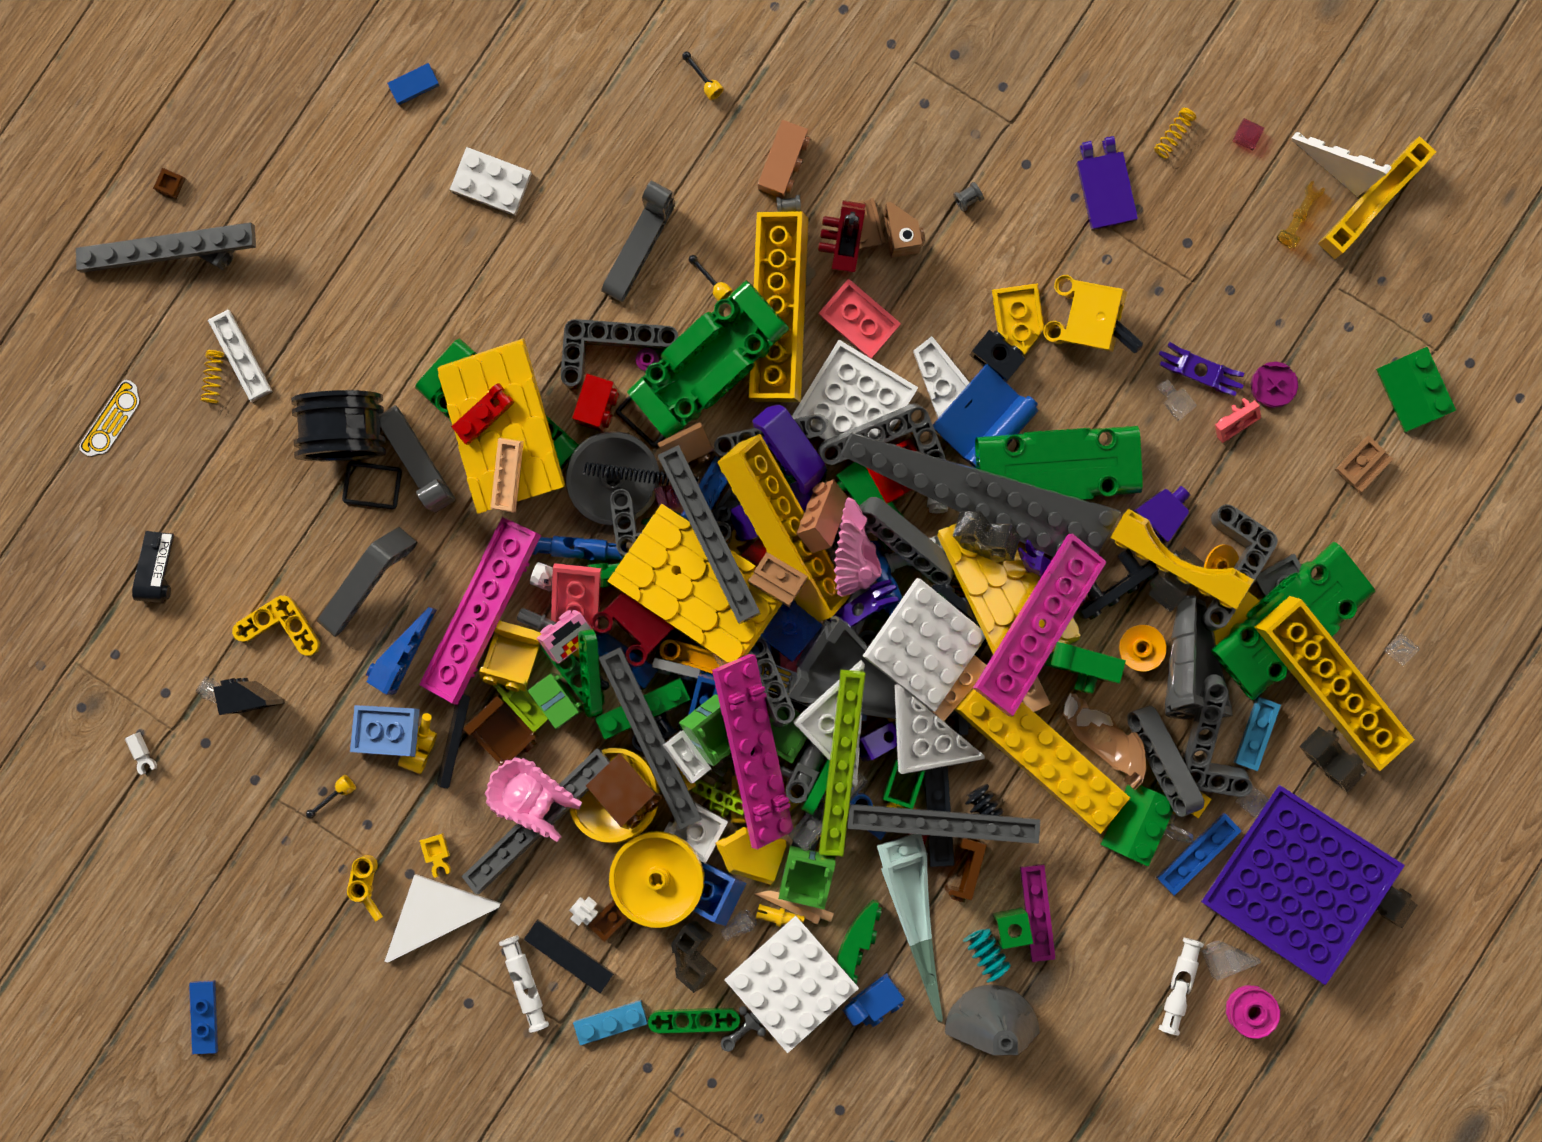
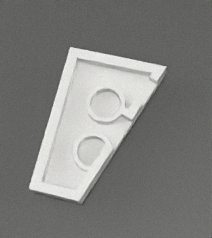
(939, 374)

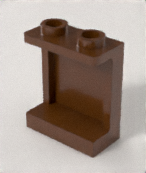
(501, 731)
(624, 792)
(971, 870)

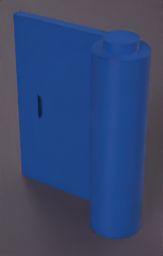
(992, 412)

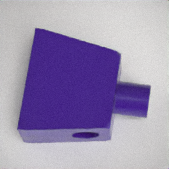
(1165, 512)
(873, 743)

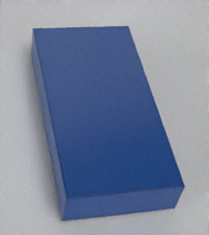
(413, 84)

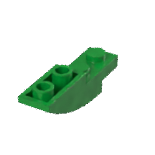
(858, 936)

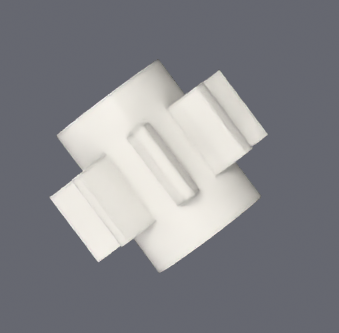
(583, 911)

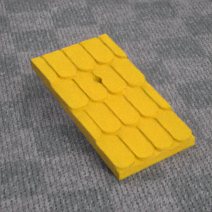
(468, 382)
(676, 582)
(995, 589)

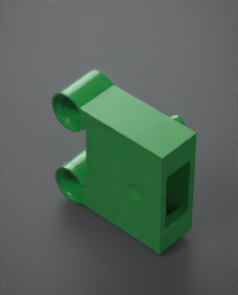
(1087, 664)

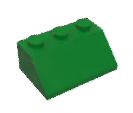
(1416, 389)
(1139, 825)

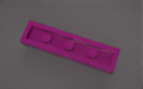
(1038, 910)

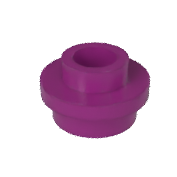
(643, 352)

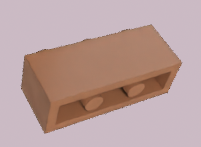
(784, 159)
(822, 516)

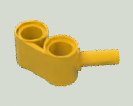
(425, 743)
(365, 879)

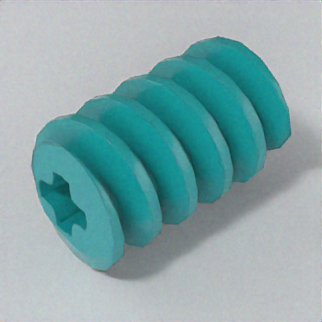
(988, 953)

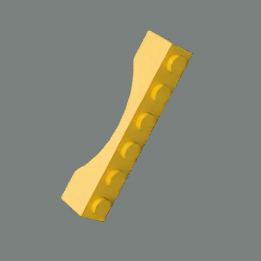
(1376, 197)
(1224, 584)

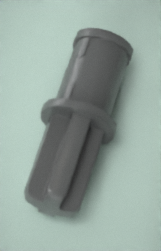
(533, 619)

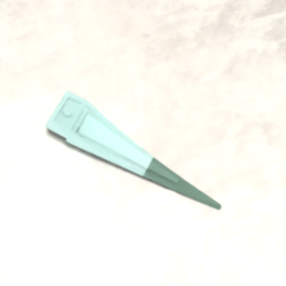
(907, 880)

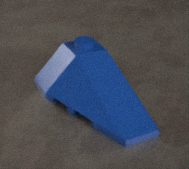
(393, 664)

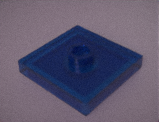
(791, 630)

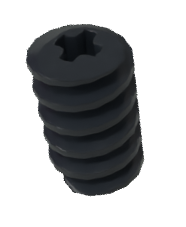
(982, 801)

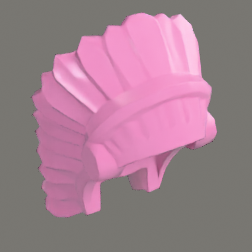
(856, 555)
(525, 794)

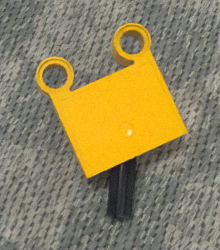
(1093, 317)

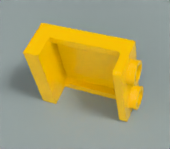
(511, 656)

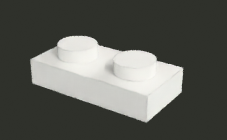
(687, 757)

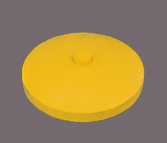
(597, 822)
(656, 879)

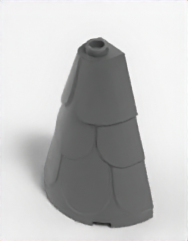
(838, 649)
(1191, 662)
(993, 1020)

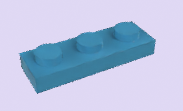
(1257, 733)
(610, 1022)

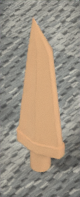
(810, 913)

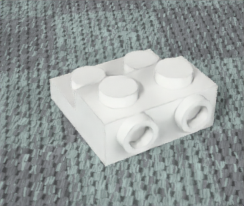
(702, 834)

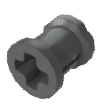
(968, 196)
(788, 204)

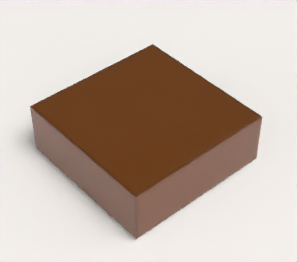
(169, 183)

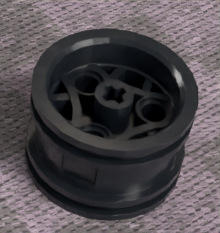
(338, 425)

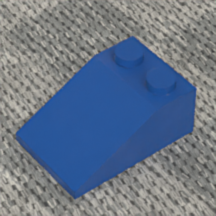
(719, 895)

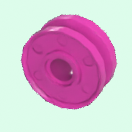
(1263, 1021)

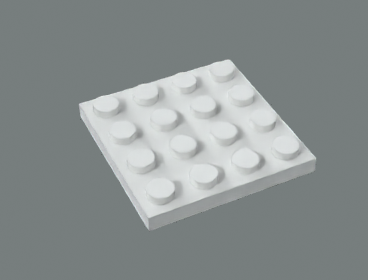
(853, 392)
(925, 644)
(791, 984)

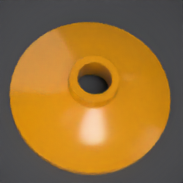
(1221, 557)
(1154, 648)

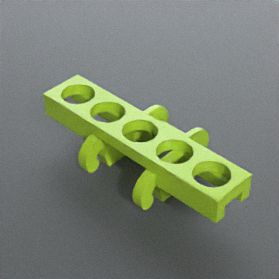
(731, 803)

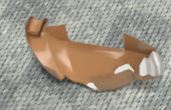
(1122, 753)

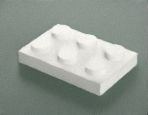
(490, 181)

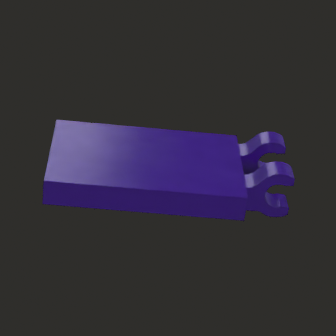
(1106, 186)

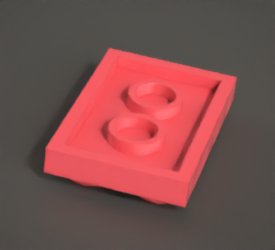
(859, 319)
(576, 590)

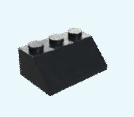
(242, 695)

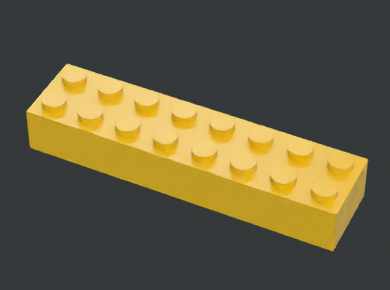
(782, 283)
(776, 520)
(1334, 683)
(1047, 760)

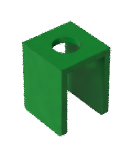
(910, 804)
(1005, 920)

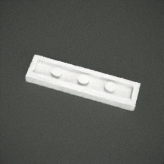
(240, 355)

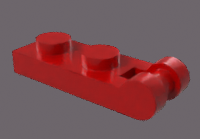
(482, 414)

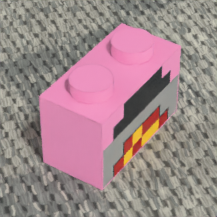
(562, 638)

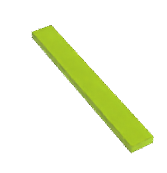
(842, 762)

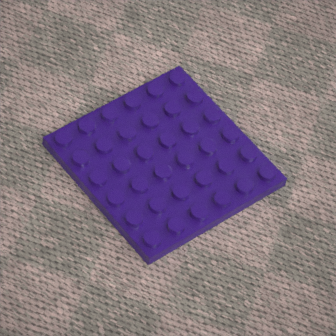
(1302, 884)

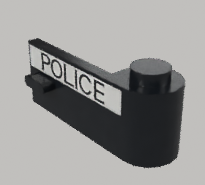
(150, 574)

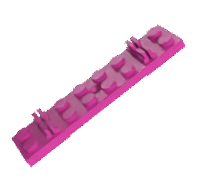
(470, 632)
(1026, 643)
(748, 728)

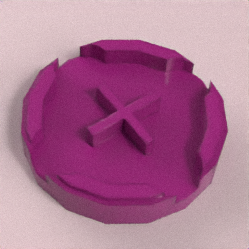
(1274, 384)

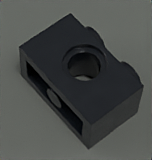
(984, 354)

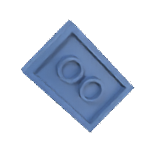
(384, 730)

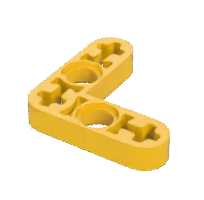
(277, 616)

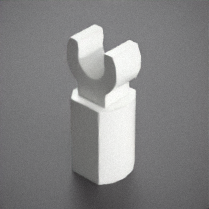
(140, 752)

